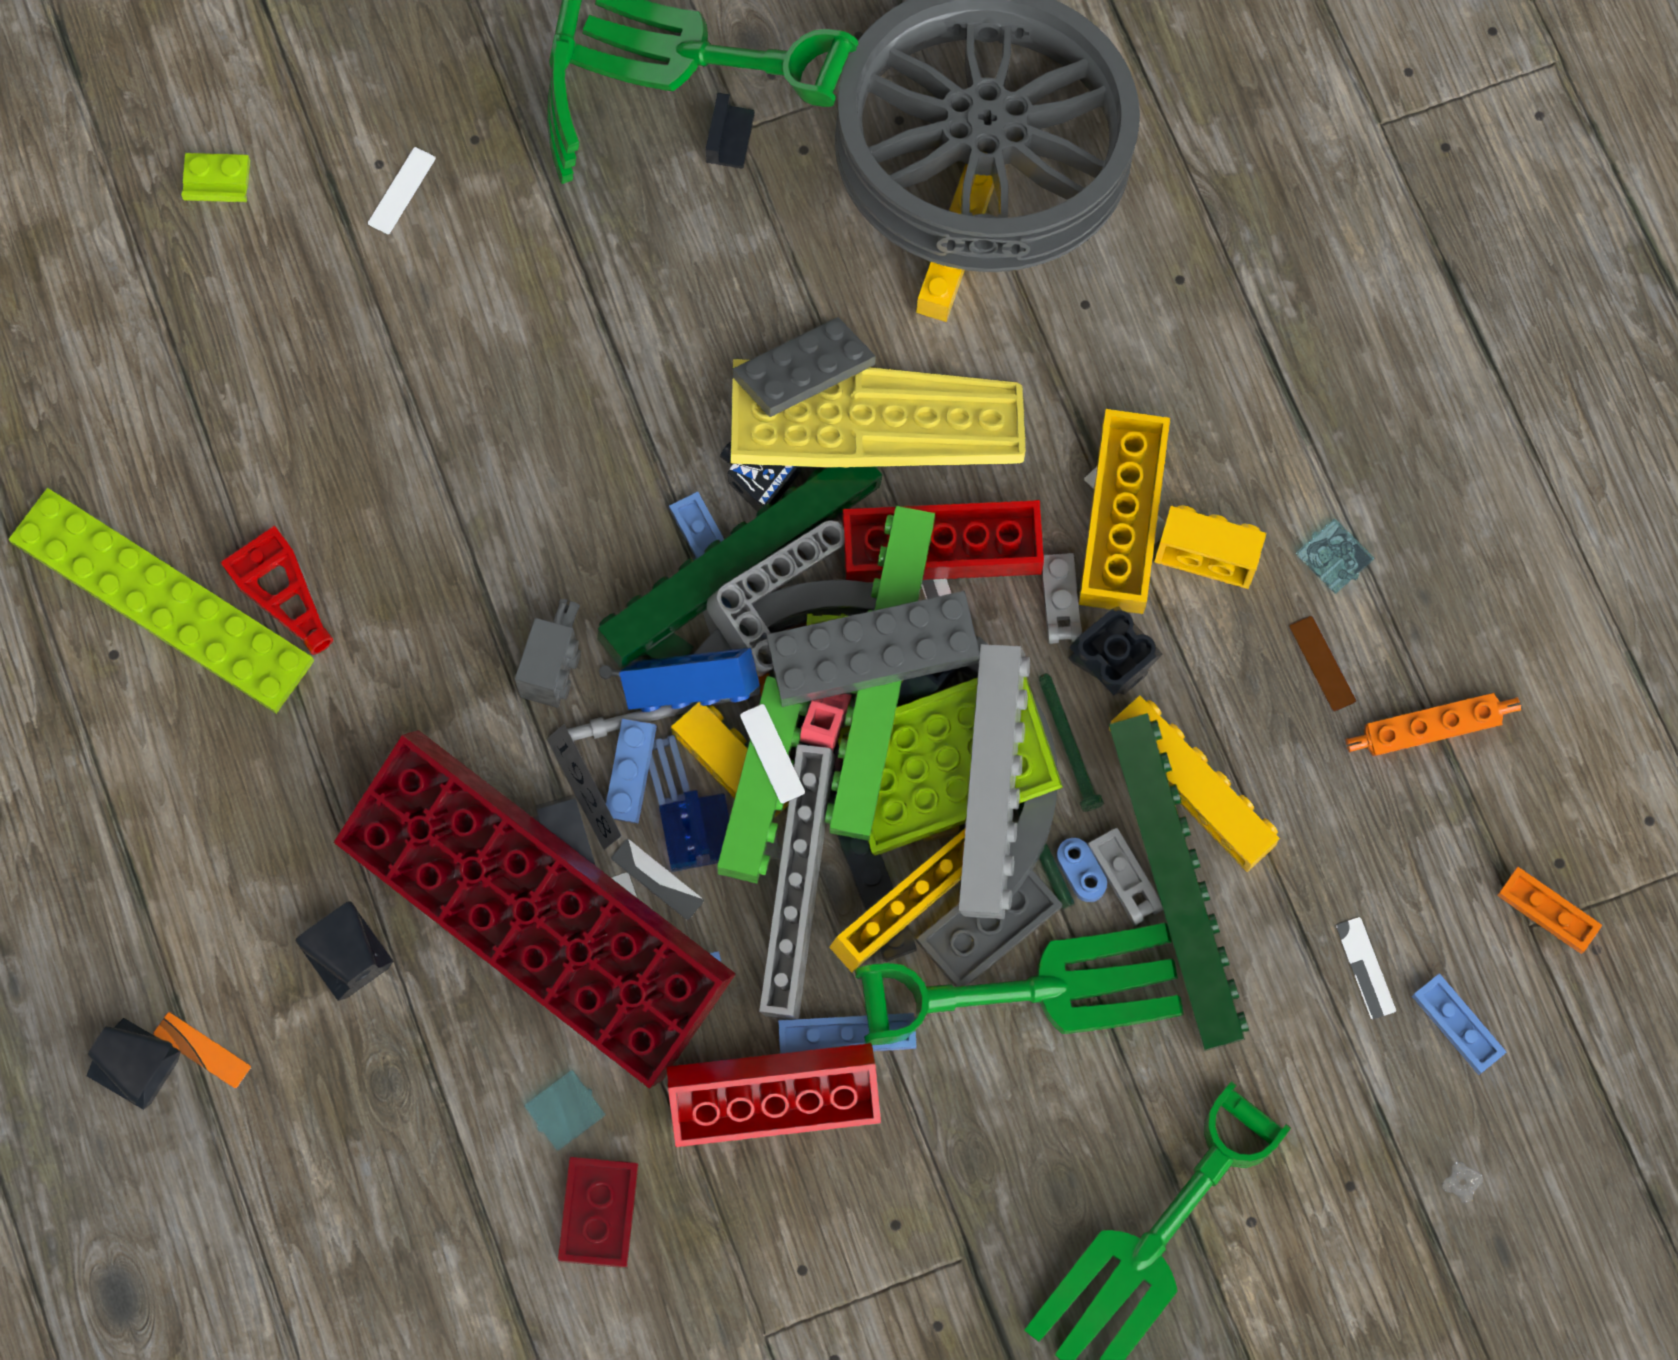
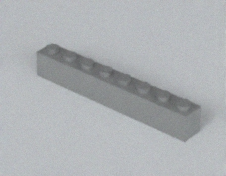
(992, 782)
(797, 885)

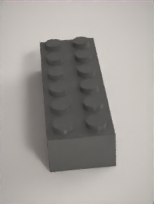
(873, 648)

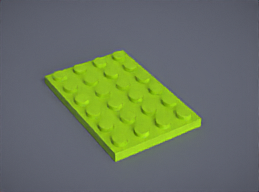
(930, 766)

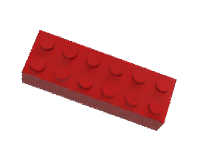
(964, 542)
(773, 1095)

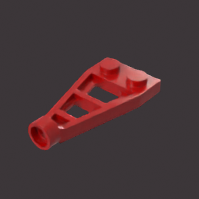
(258, 559)

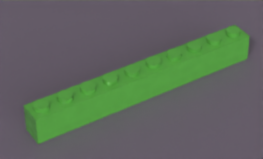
(876, 706)

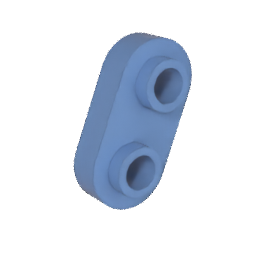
(1080, 869)

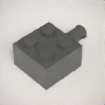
(549, 657)

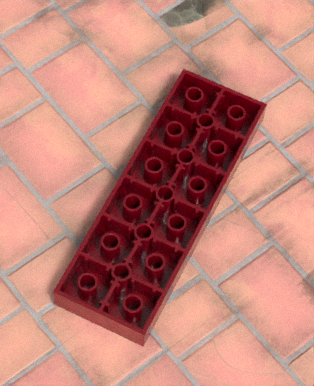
(534, 908)

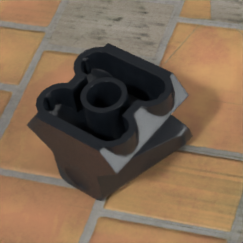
(1115, 651)
(344, 951)
(131, 1062)

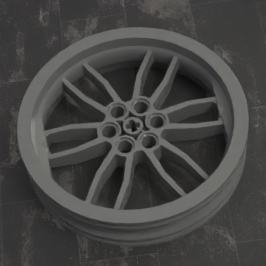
(986, 126)

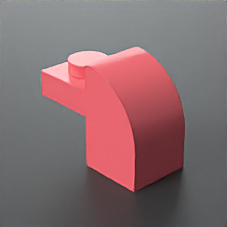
(825, 721)

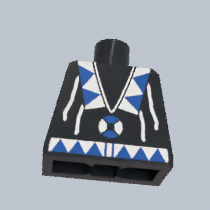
(759, 483)

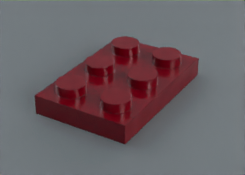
(598, 1212)

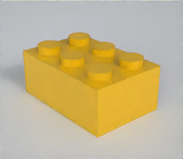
(1210, 546)

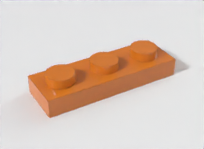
(1549, 910)

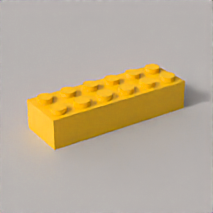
(1124, 511)

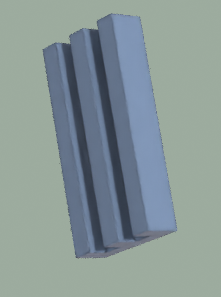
(660, 745)

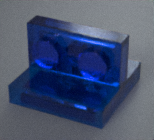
(694, 830)

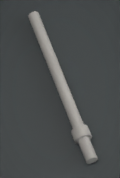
(600, 727)

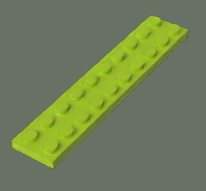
(162, 600)

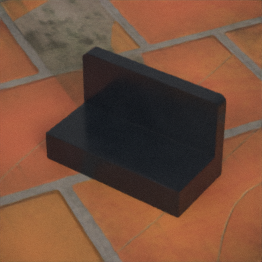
(729, 133)

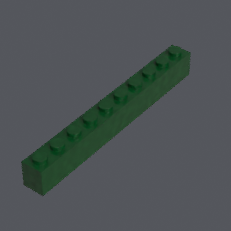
(686, 593)
(1177, 882)

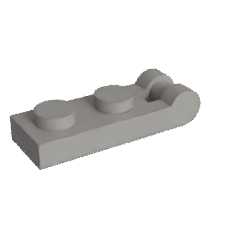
(1061, 597)
(1125, 875)

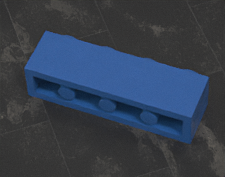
(690, 679)

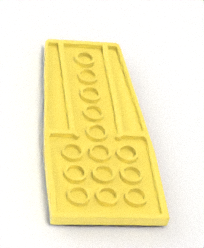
(885, 421)

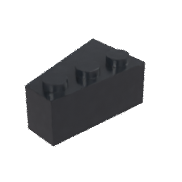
(565, 821)

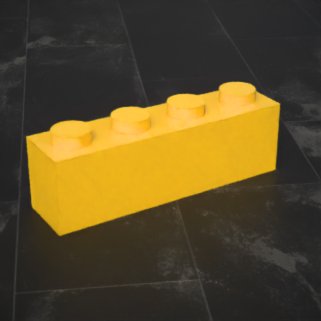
(714, 745)

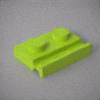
(215, 177)

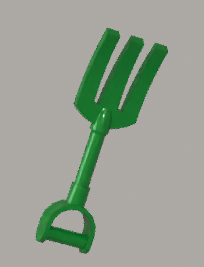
(693, 49)
(561, 131)
(1050, 987)
(1142, 1256)

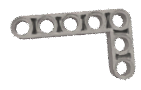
(766, 582)

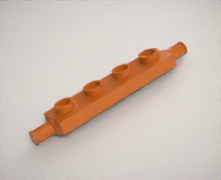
(1433, 724)

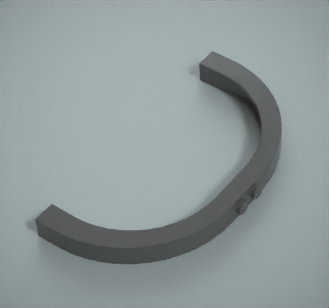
(833, 597)

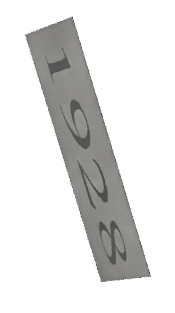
(584, 787)

